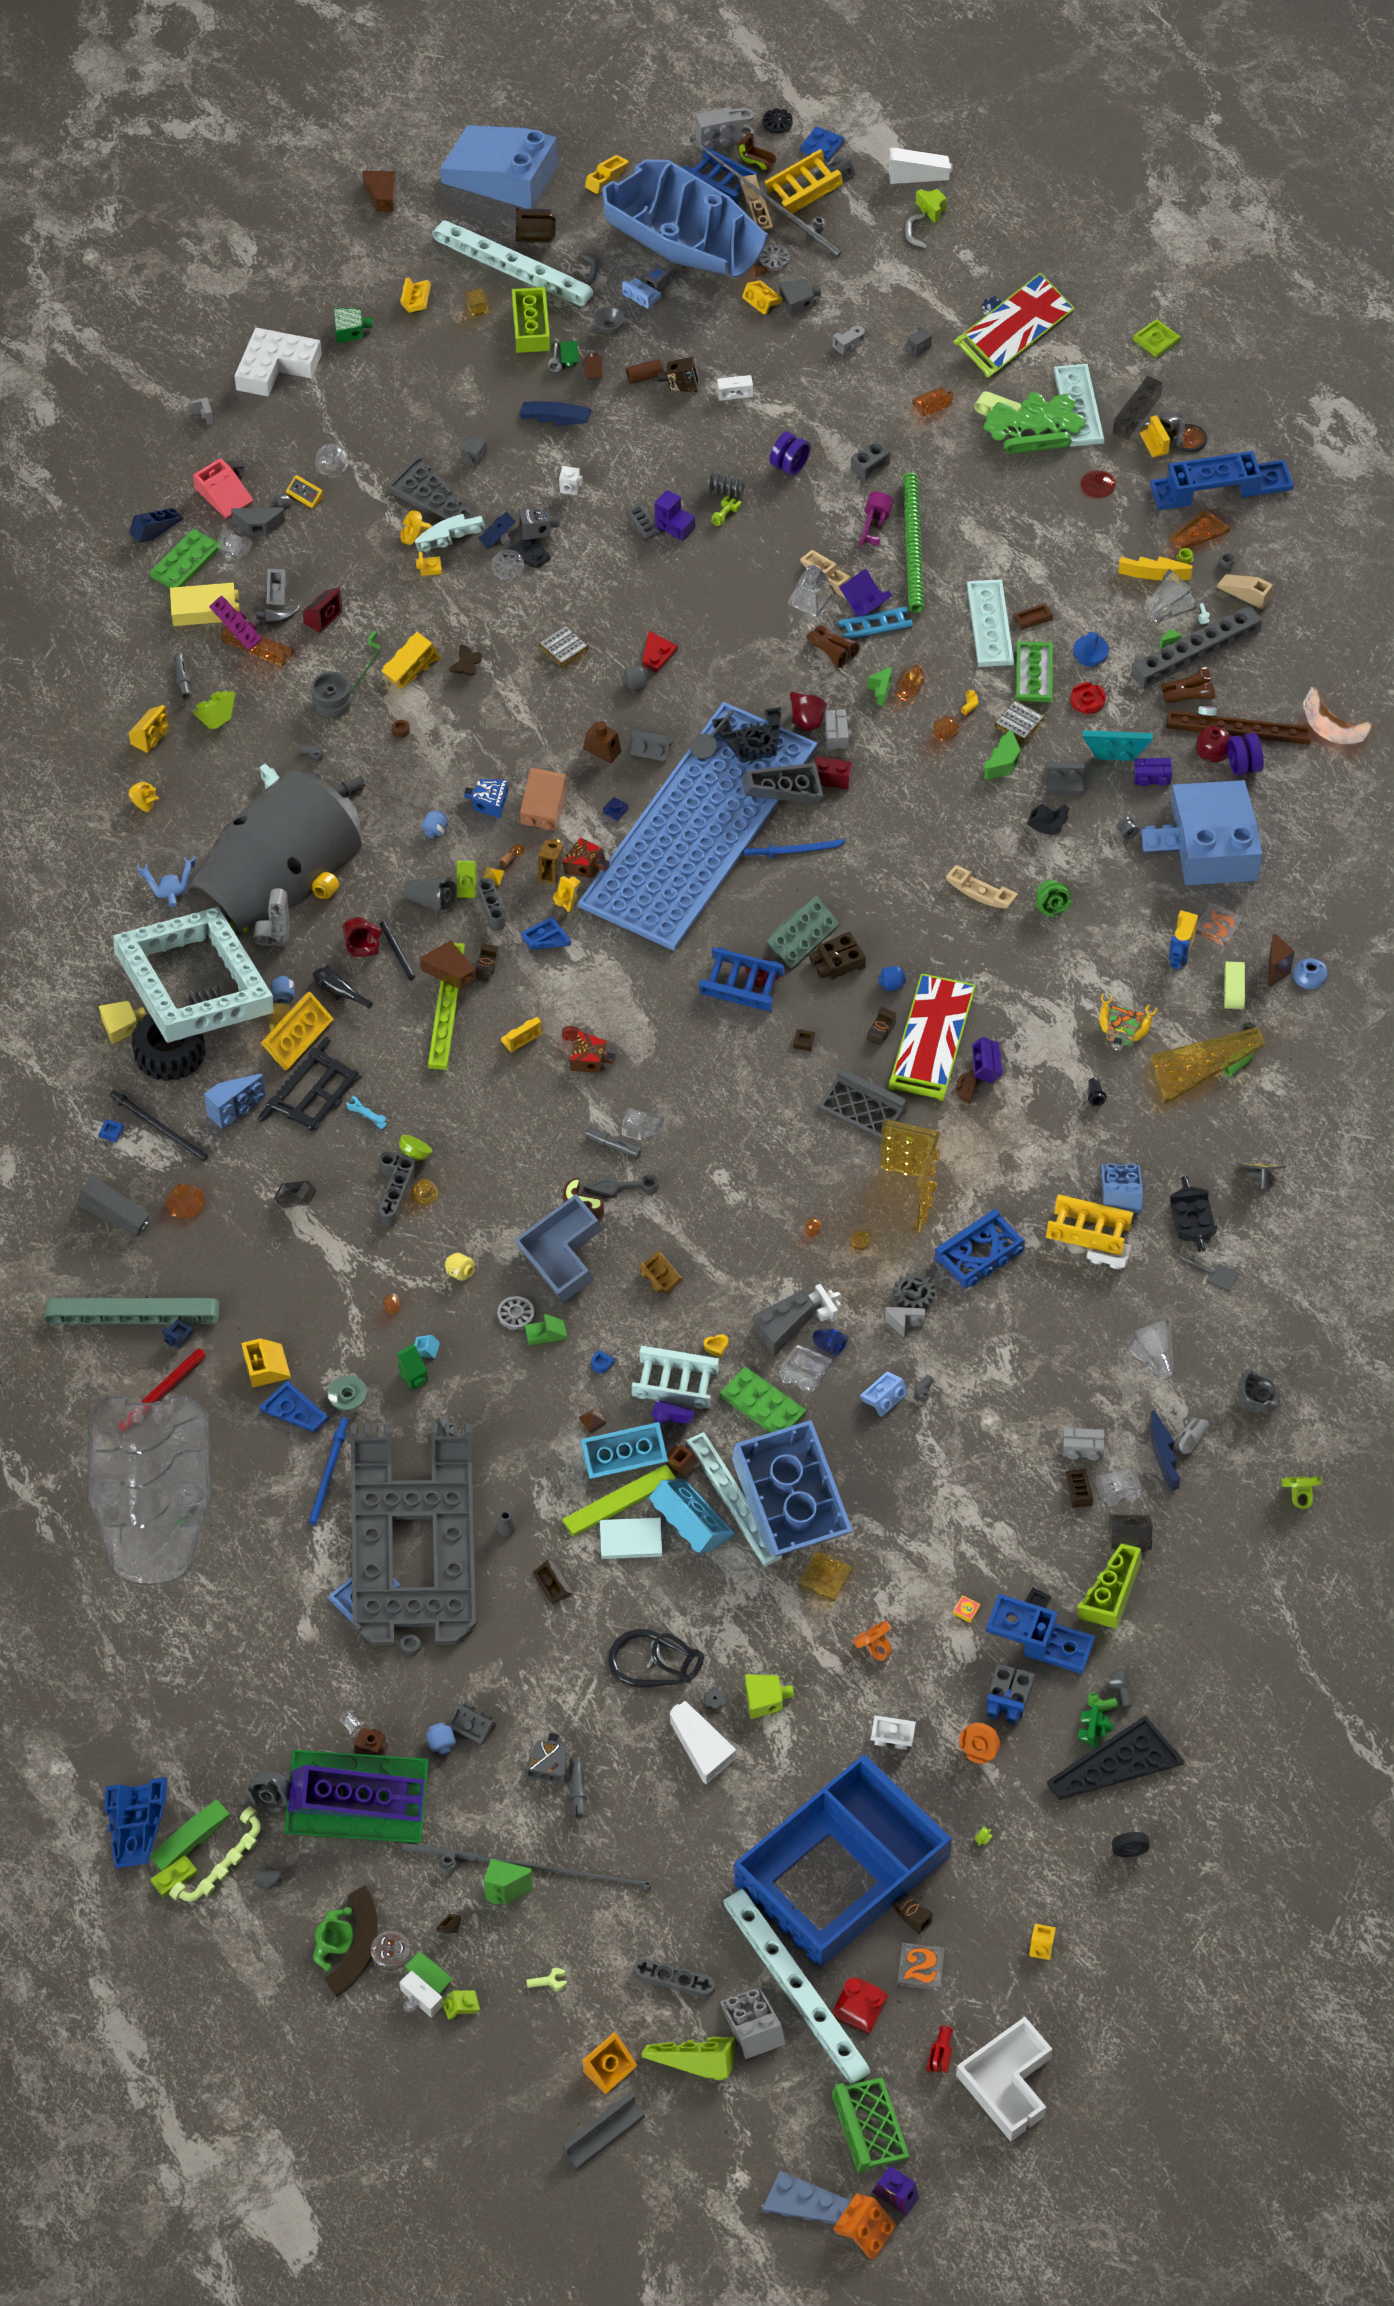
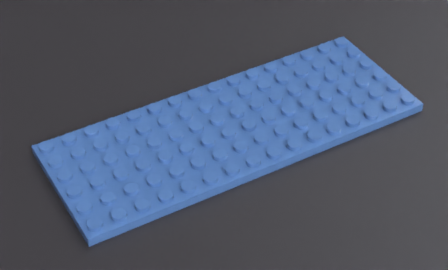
(688, 838)

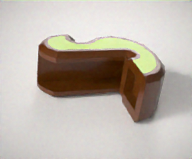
(753, 155)

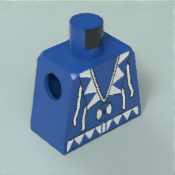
(489, 796)

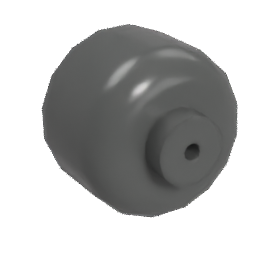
(282, 501)

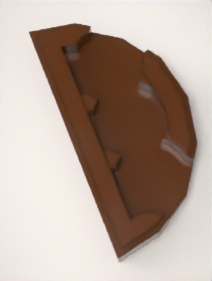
(966, 1086)

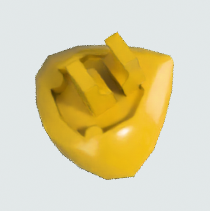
(143, 796)

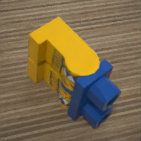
(1183, 939)

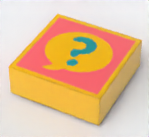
(966, 1609)

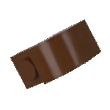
(682, 1461)

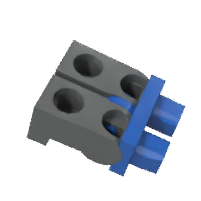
(1008, 1700)

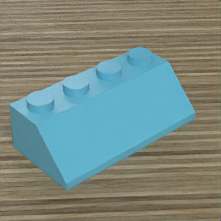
(623, 1450)
(690, 1515)

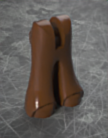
(835, 646)
(1193, 687)

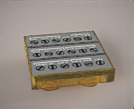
(563, 646)
(1020, 720)

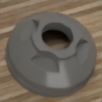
(609, 315)

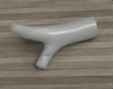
(658, 1654)

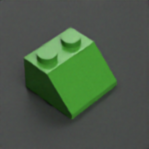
(506, 1882)

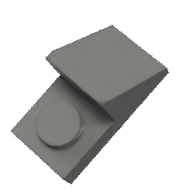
(276, 586)
(899, 1317)

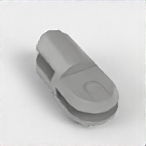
(1191, 1435)

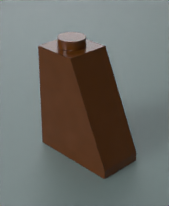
(381, 188)
(449, 966)

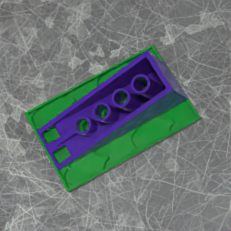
(356, 1796)

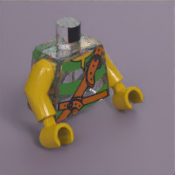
(1124, 1025)

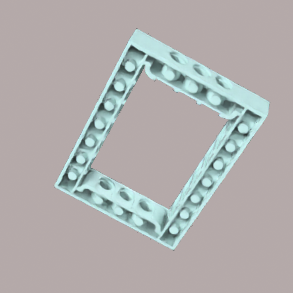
(175, 1023)

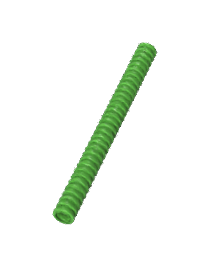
(913, 543)

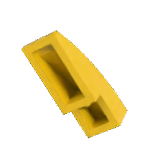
(606, 173)

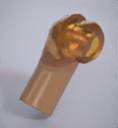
(513, 852)

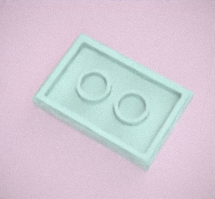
(630, 1538)

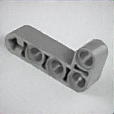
(276, 930)

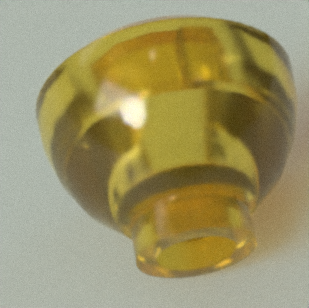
(424, 1191)

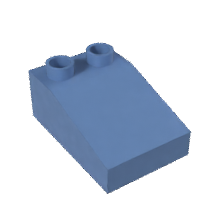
(502, 163)
(1216, 832)

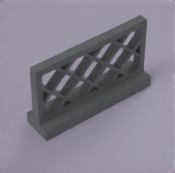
(867, 1089)

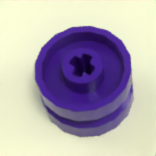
(790, 453)
(1245, 754)

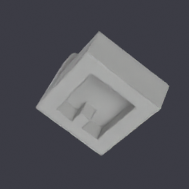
(202, 407)

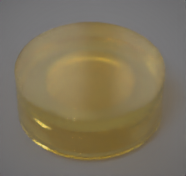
(860, 1240)

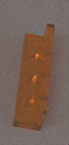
(266, 649)

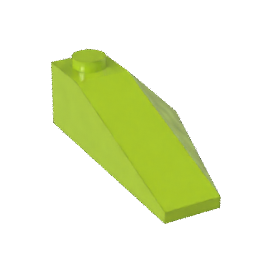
(705, 2059)

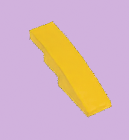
(1153, 569)

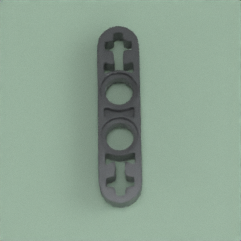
(675, 1975)

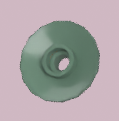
(347, 1386)

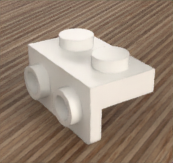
(1114, 1260)
(893, 1731)

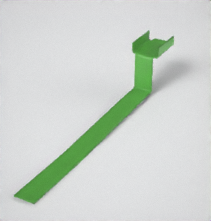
(372, 637)

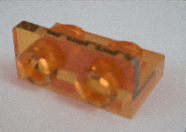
(933, 401)

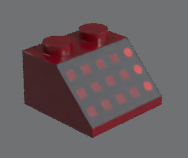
(323, 610)
(834, 771)

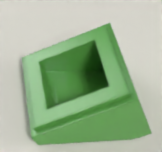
(1169, 638)

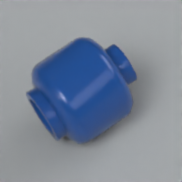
(892, 978)

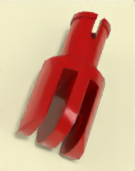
(940, 2051)

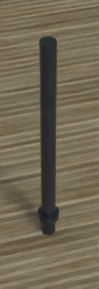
(122, 1100)

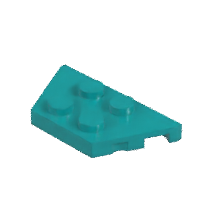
(1116, 745)

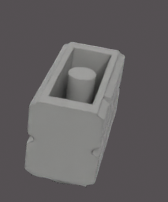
(836, 729)
(1083, 1443)

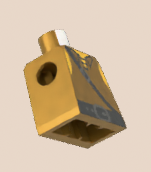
(550, 853)

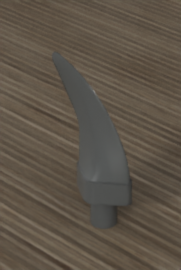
(276, 615)

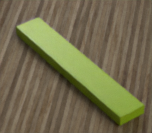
(616, 1501)

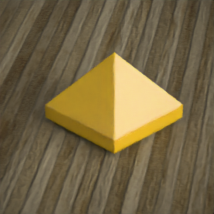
(494, 874)

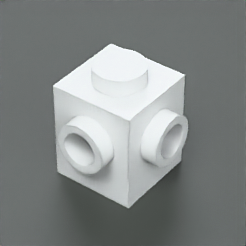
(570, 480)

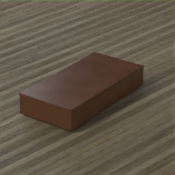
(1033, 616)

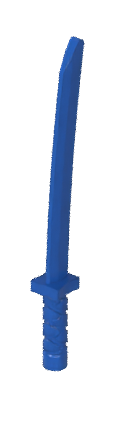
(792, 849)

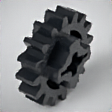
(757, 740)

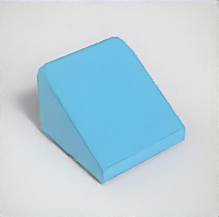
(427, 1346)

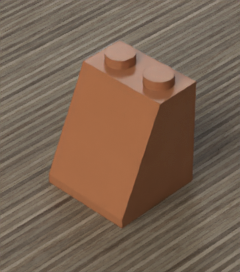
(544, 799)

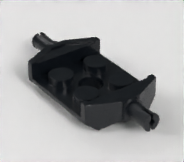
(1192, 1202)

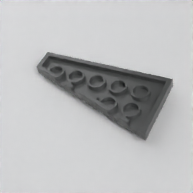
(427, 491)

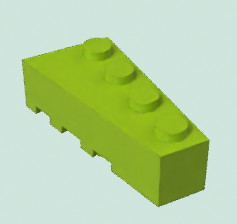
(1110, 1593)

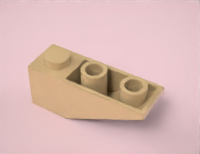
(1247, 588)

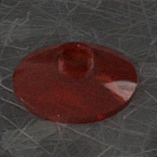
(1098, 483)

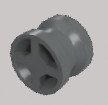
(1127, 827)

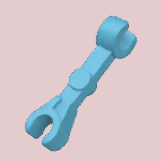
(357, 1107)

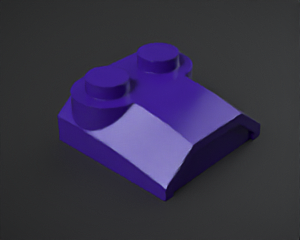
(666, 1411)

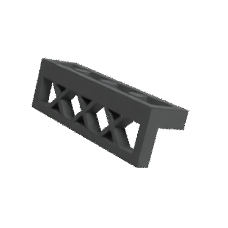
(603, 2131)

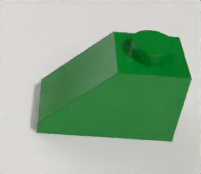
(569, 352)
(412, 1367)

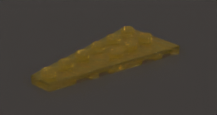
(1192, 1064)

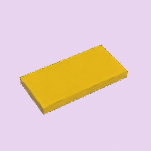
(297, 1031)

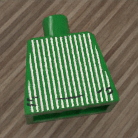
(350, 324)

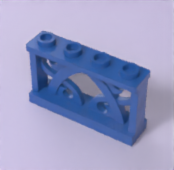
(981, 1265)

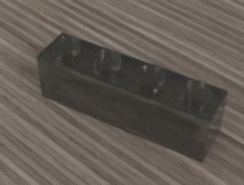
(1137, 407)

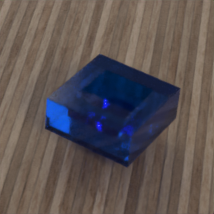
(615, 808)

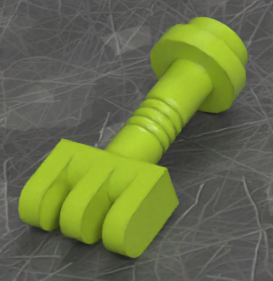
(718, 518)

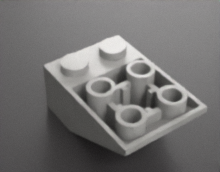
(753, 2023)

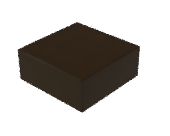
(804, 1040)

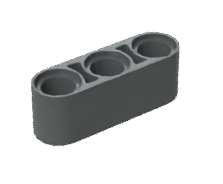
(491, 904)

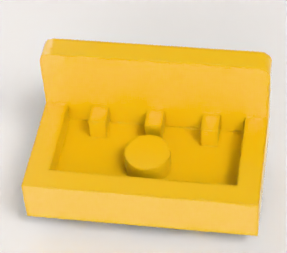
(415, 295)

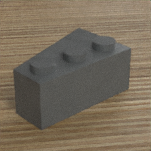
(783, 1319)

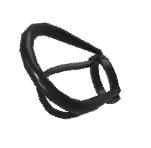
(659, 1638)

